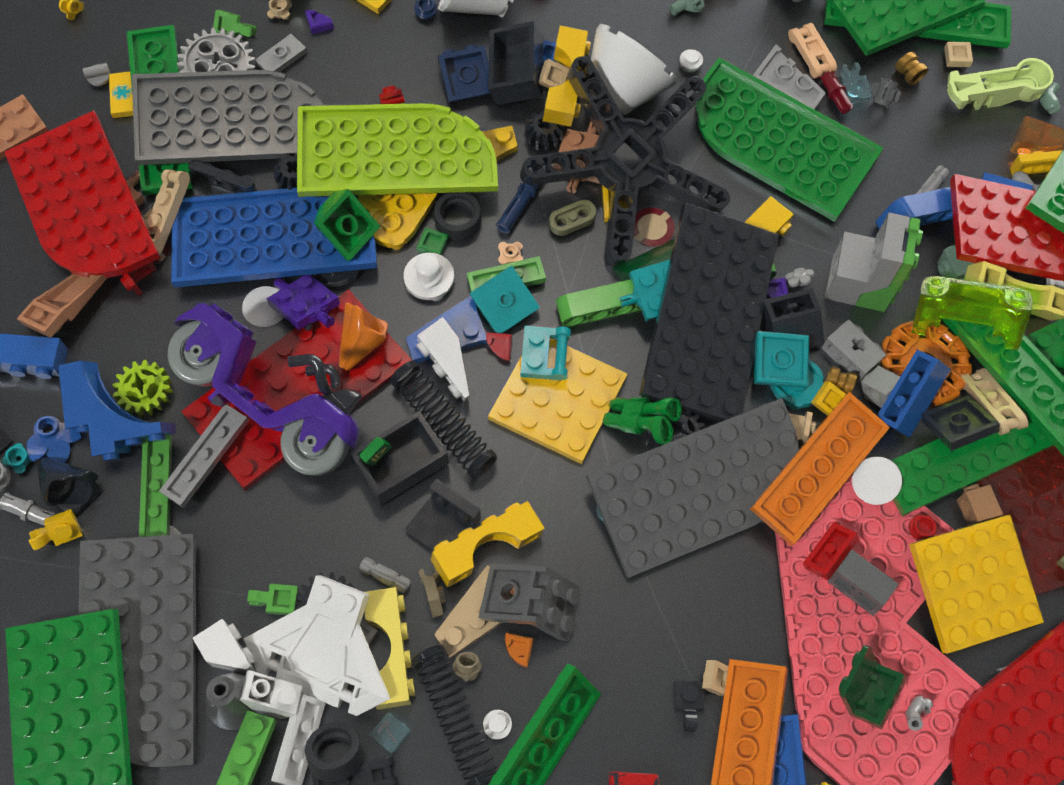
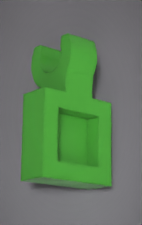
(231, 22)
(279, 599)

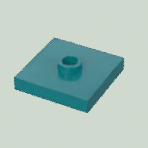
(504, 300)
(781, 359)

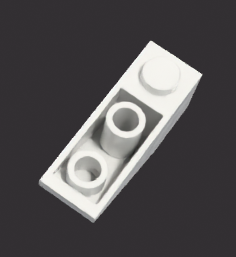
(444, 349)

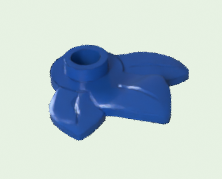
(53, 444)

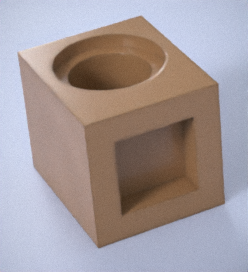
(979, 504)

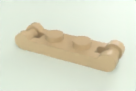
(167, 206)
(994, 400)

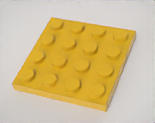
(560, 412)
(976, 583)

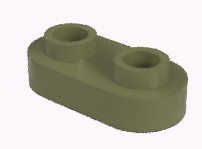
(571, 217)

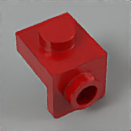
(131, 278)

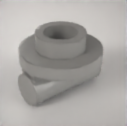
(97, 74)

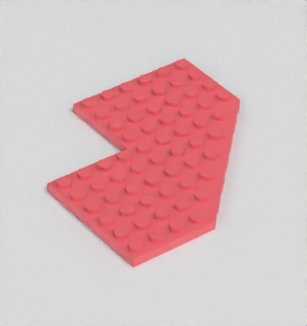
(829, 629)

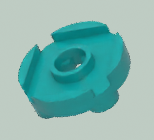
(801, 397)

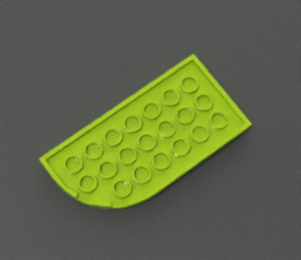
(391, 151)

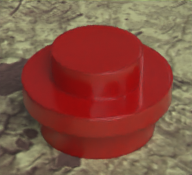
(922, 527)

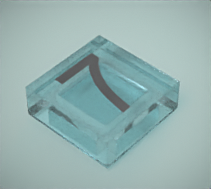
(390, 733)

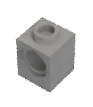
(878, 385)

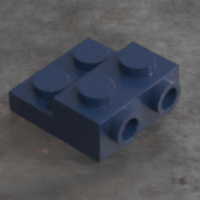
(465, 73)

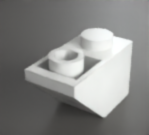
(222, 650)
(270, 695)

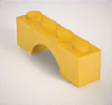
(562, 99)
(516, 526)

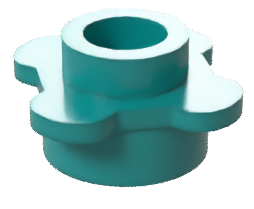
(11, 456)

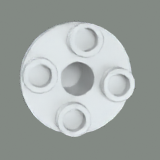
(429, 276)

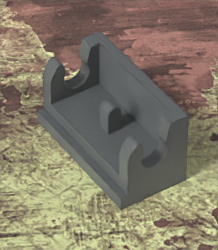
(863, 583)

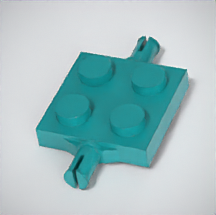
(647, 289)

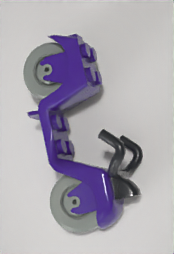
(216, 354)

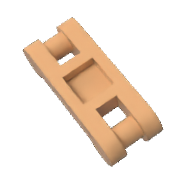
(812, 50)

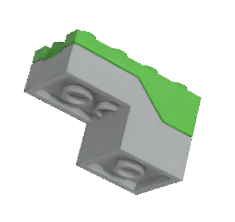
(873, 269)

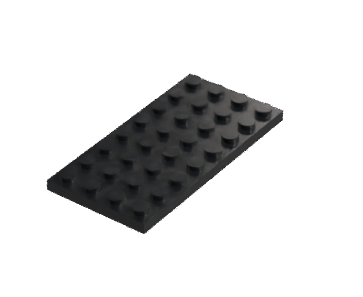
(709, 314)

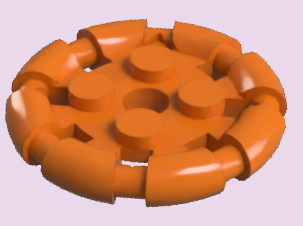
(934, 347)

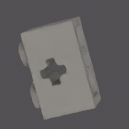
(842, 347)

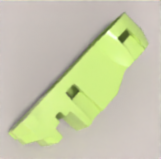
(1001, 85)

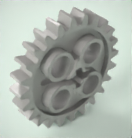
(221, 45)

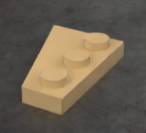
(463, 625)

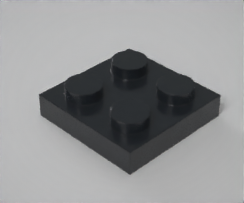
(960, 422)

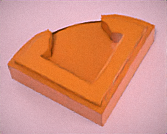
(519, 648)

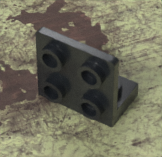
(443, 516)

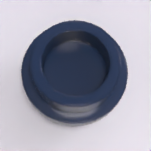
(425, 8)

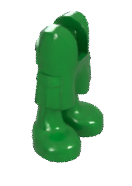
(636, 413)

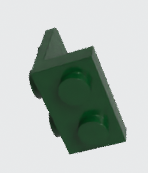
(870, 688)

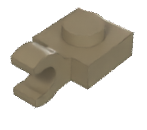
(434, 594)

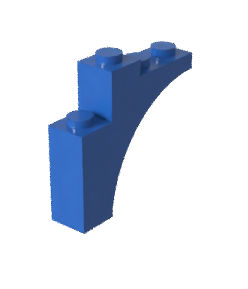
(93, 411)

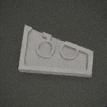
(784, 76)

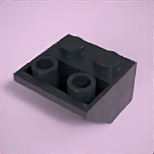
(795, 314)

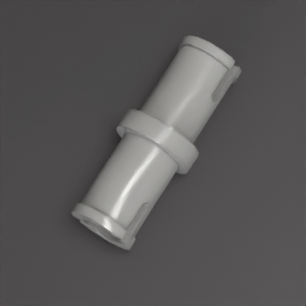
(26, 510)

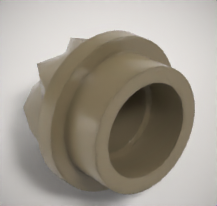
(467, 666)

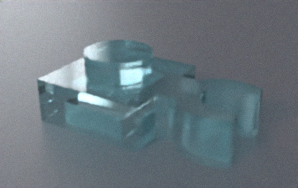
(856, 86)

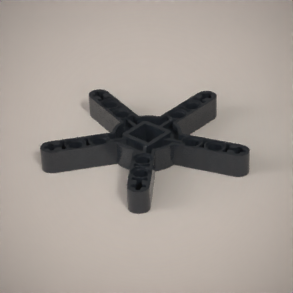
(643, 139)

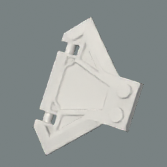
(323, 648)

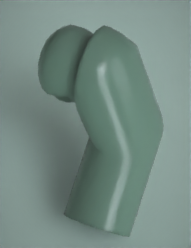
(687, 5)
(1049, 100)

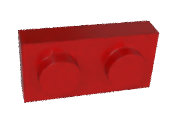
(831, 551)

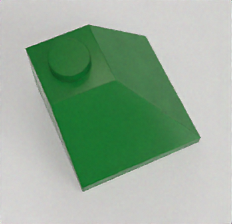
(345, 223)

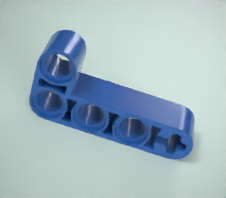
(927, 206)

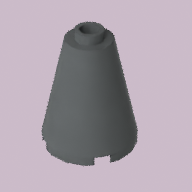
(224, 701)

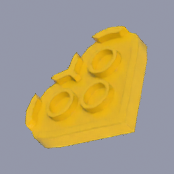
(397, 215)

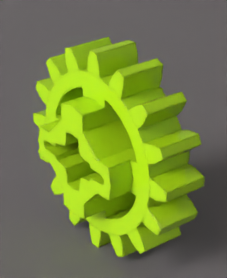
(153, 389)

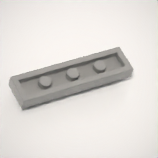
(204, 455)

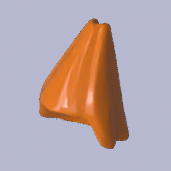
(360, 335)

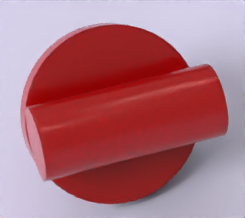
(391, 95)

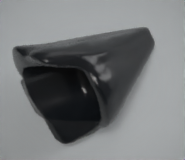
(66, 485)

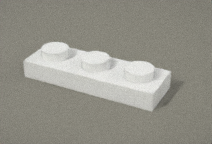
(291, 761)

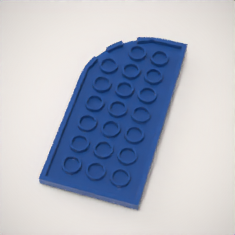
(255, 239)

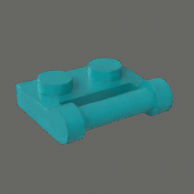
(536, 351)

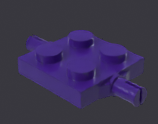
(303, 301)

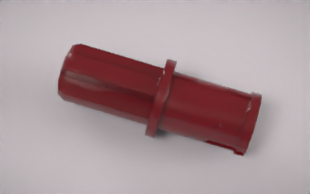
(836, 92)

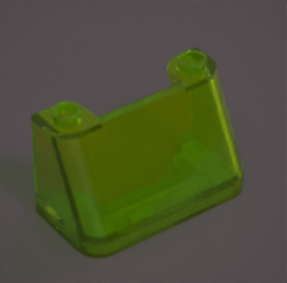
(973, 302)

